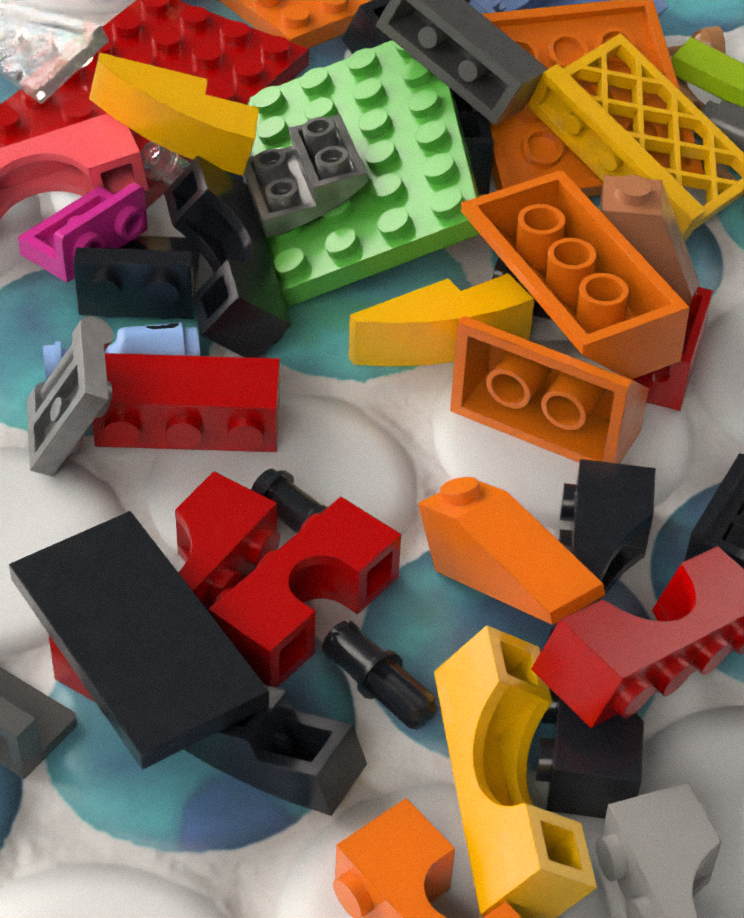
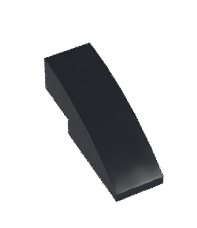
(288, 754)

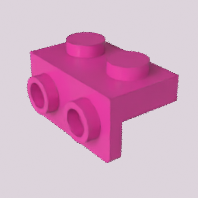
(91, 221)

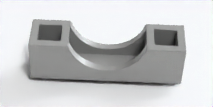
(659, 851)

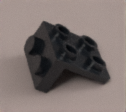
(139, 279)

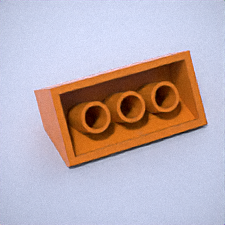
(583, 273)

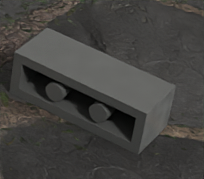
(465, 53)

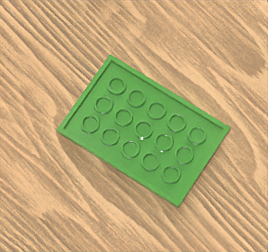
(413, 159)

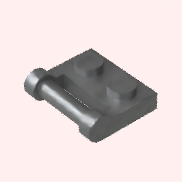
(70, 398)

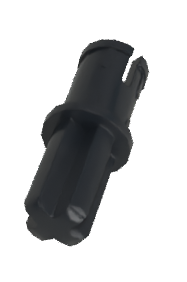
(380, 674)

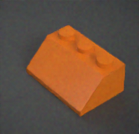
(544, 395)

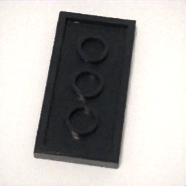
(138, 638)

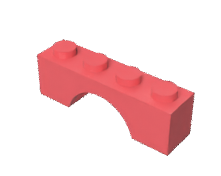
(71, 161)

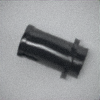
(292, 503)

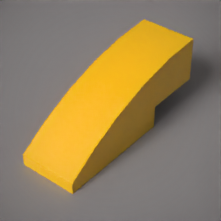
(175, 111)
(424, 322)

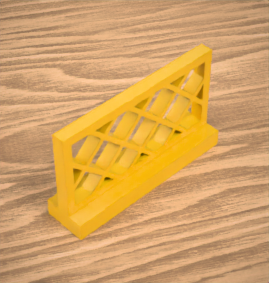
(609, 149)

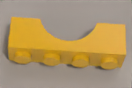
(489, 720)

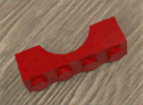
(219, 536)
(614, 661)

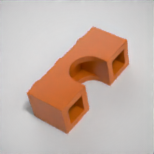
(397, 868)

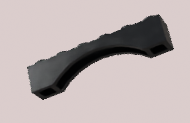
(608, 534)

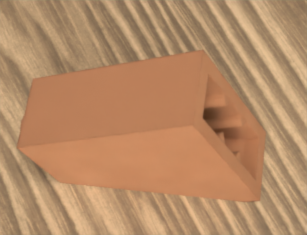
(647, 221)

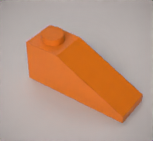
(504, 552)

